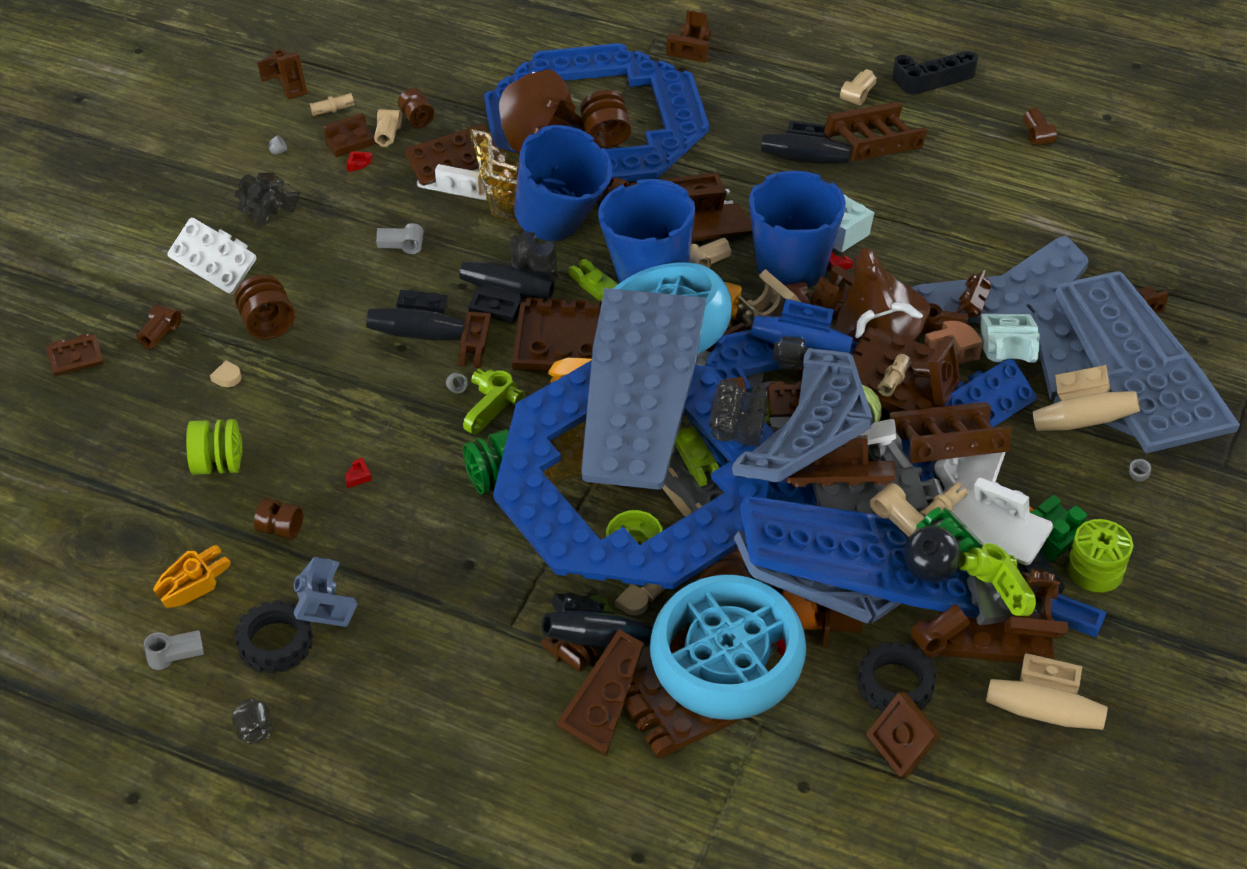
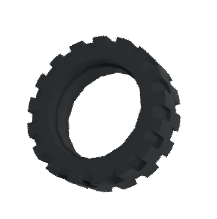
(899, 655)
(274, 659)

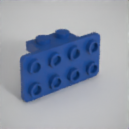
(1000, 387)

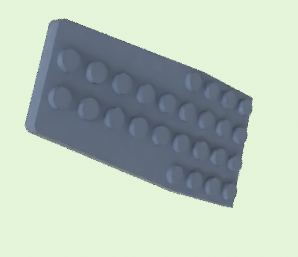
(1146, 358)
(639, 385)

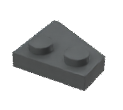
(989, 601)

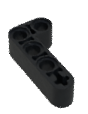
(937, 73)

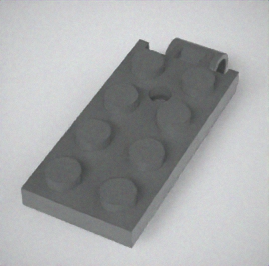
(858, 497)

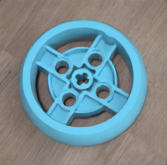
(689, 280)
(718, 684)

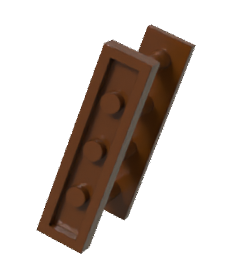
(870, 118)
(951, 432)

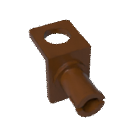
(839, 622)

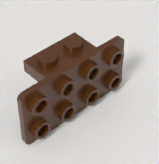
(450, 150)
(715, 218)
(846, 464)

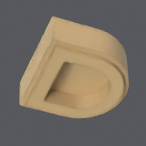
(226, 375)
(632, 601)

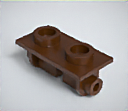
(976, 292)

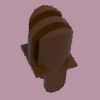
(574, 655)

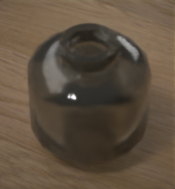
(790, 352)
(252, 721)

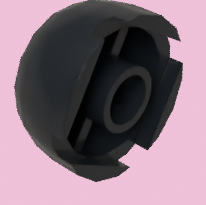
(932, 554)

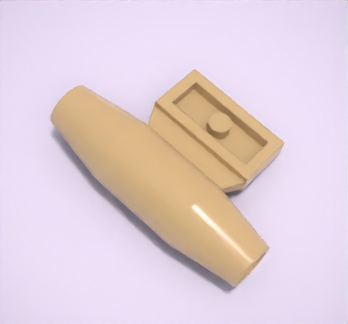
(1085, 402)
(1048, 694)

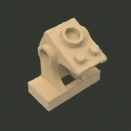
(773, 293)

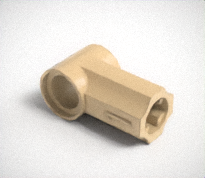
(857, 89)
(387, 124)
(710, 252)
(892, 504)

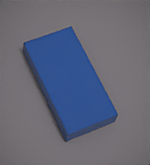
(1077, 614)

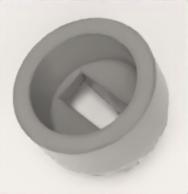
(277, 145)
(460, 380)
(1142, 468)

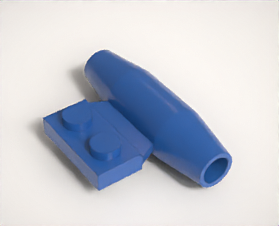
(802, 321)

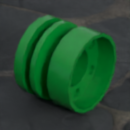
(484, 461)

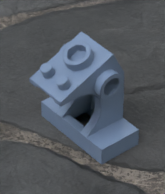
(317, 587)

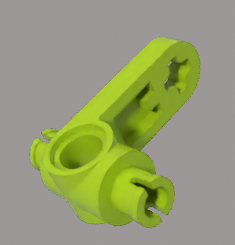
(499, 392)
(997, 567)

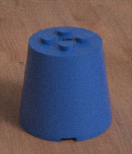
(559, 181)
(647, 225)
(795, 225)

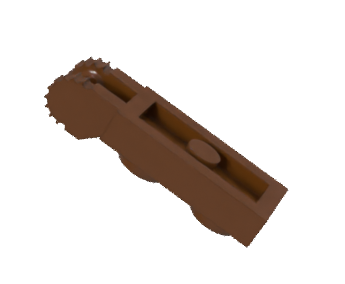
(474, 337)

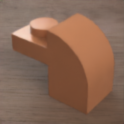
(966, 339)

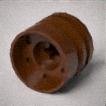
(606, 118)
(264, 307)

